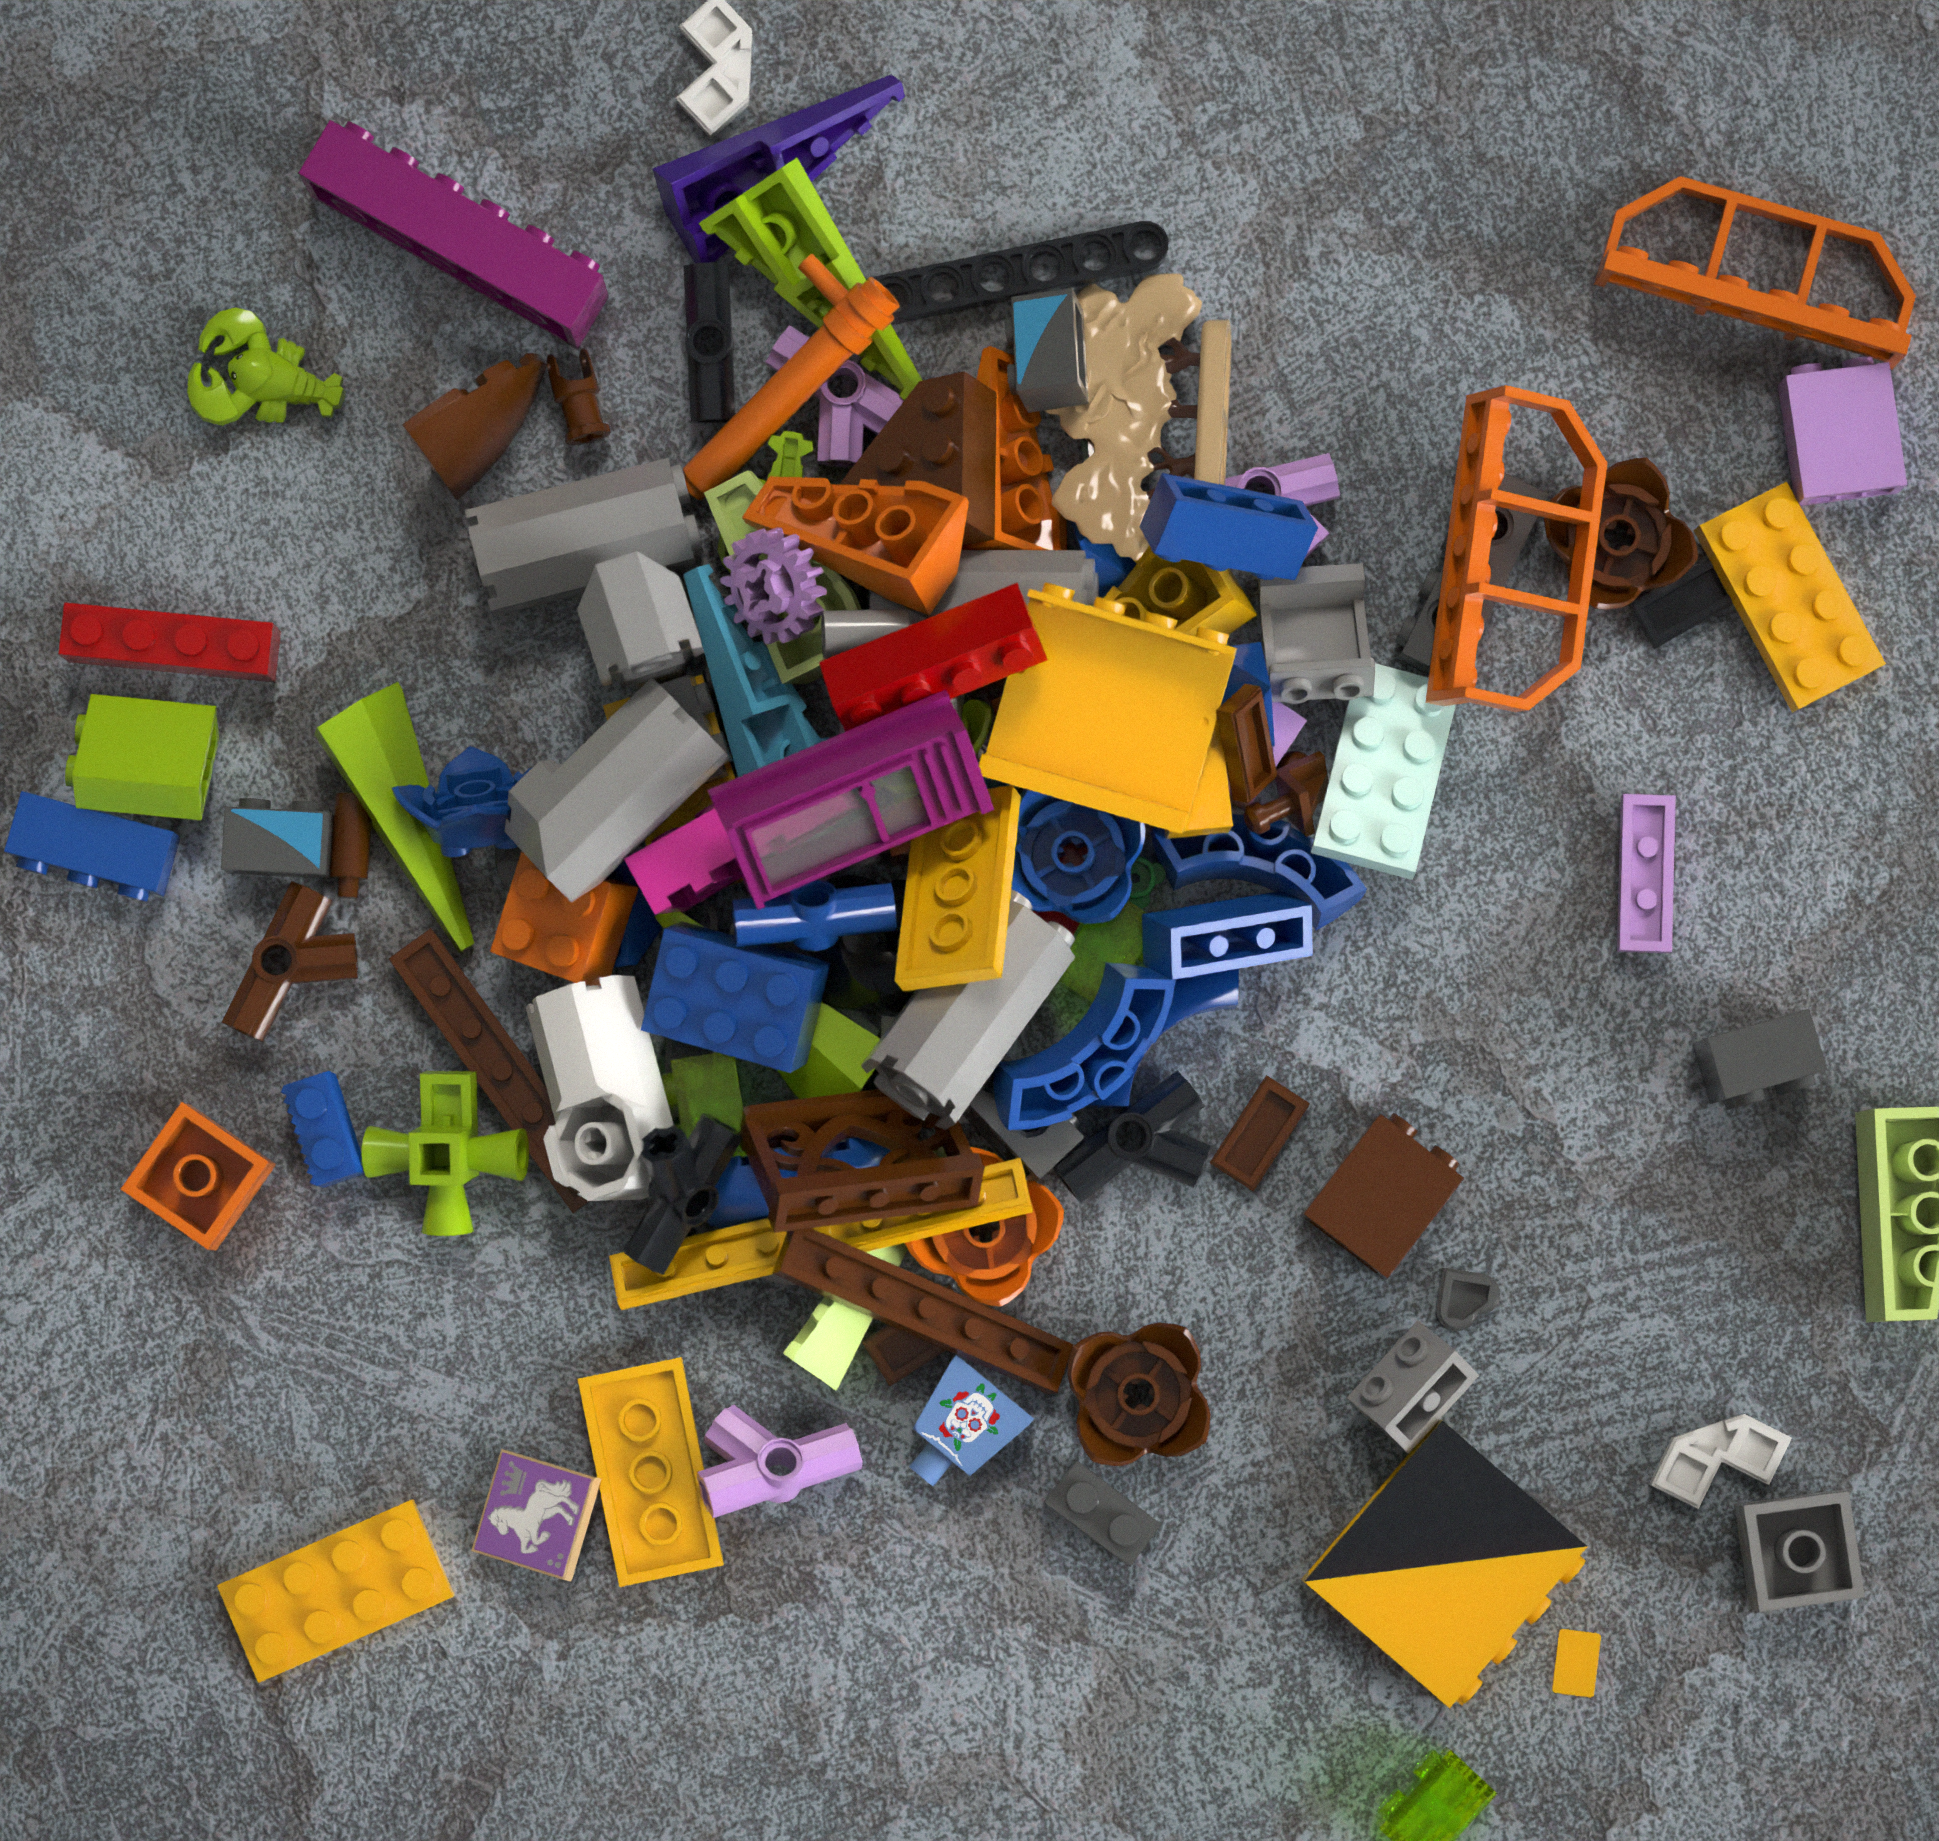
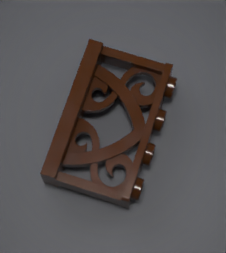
(835, 1191)

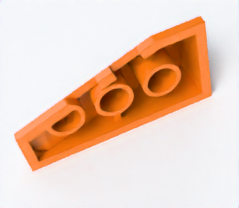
(1022, 488)
(881, 537)

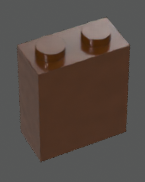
(1384, 1194)

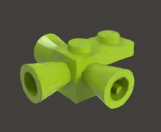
(446, 1150)

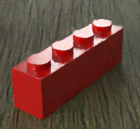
(169, 642)
(944, 652)

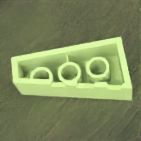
(1899, 1212)

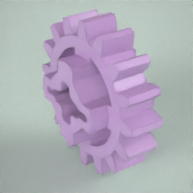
(773, 585)

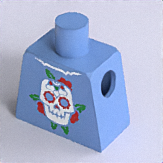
(965, 1423)

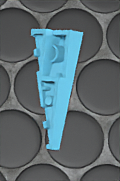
(757, 710)

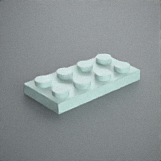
(1384, 776)

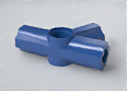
(815, 915)

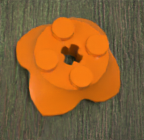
(1000, 1268)

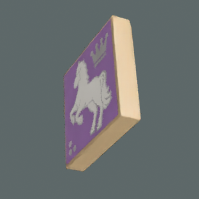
(536, 1515)

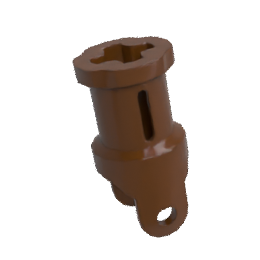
(578, 402)

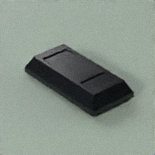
(1681, 605)

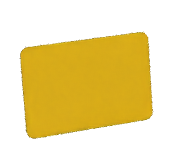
(1576, 1663)

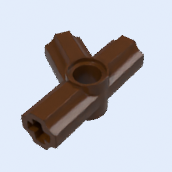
(312, 957)

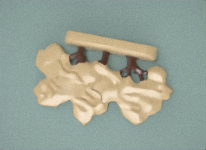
(1134, 399)

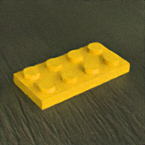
(1789, 597)
(959, 898)
(648, 1471)
(335, 1590)

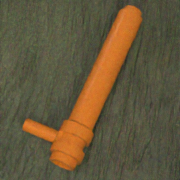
(844, 333)

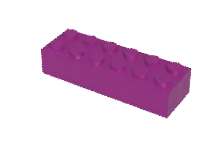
(454, 232)

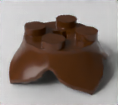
(1659, 545)
(1177, 1414)

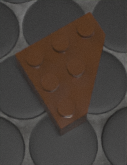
(943, 438)

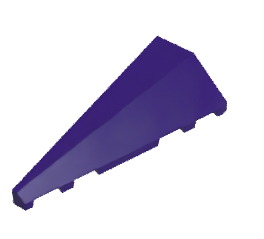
(717, 174)

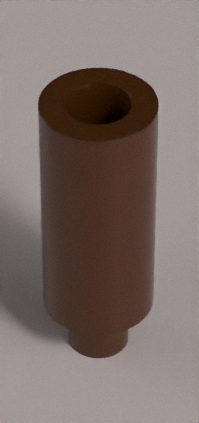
(350, 844)

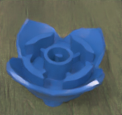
(468, 803)
(1086, 892)

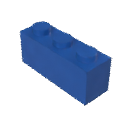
(1228, 527)
(91, 846)
(1227, 935)

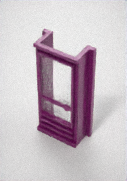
(851, 797)

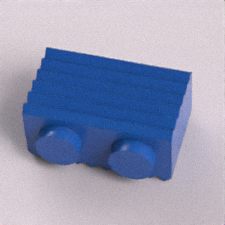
(324, 1129)

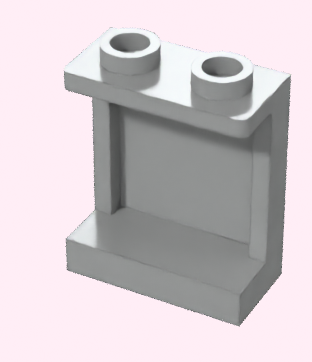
(1316, 634)

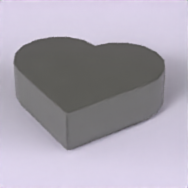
(1463, 1297)

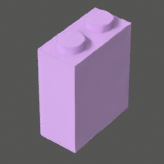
(1842, 431)

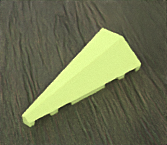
(836, 1331)

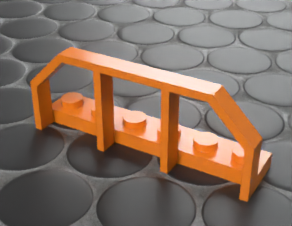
(1731, 295)
(1469, 542)

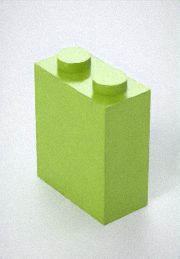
(143, 756)

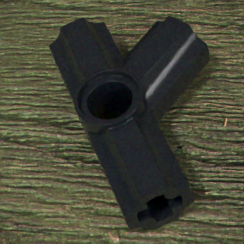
(1161, 1147)
(680, 1187)

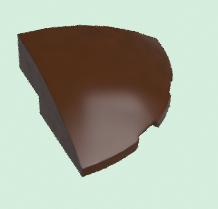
(470, 431)

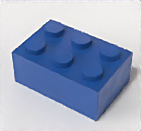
(735, 999)

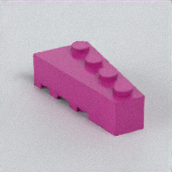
(685, 864)

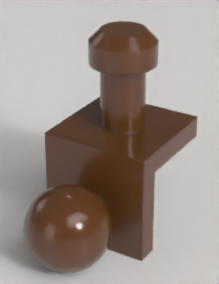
(1300, 788)

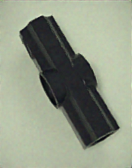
(709, 309)

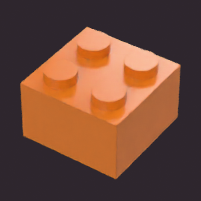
(559, 935)
(198, 1176)

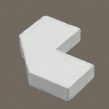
(725, 86)
(1697, 1454)

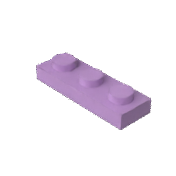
(1646, 873)

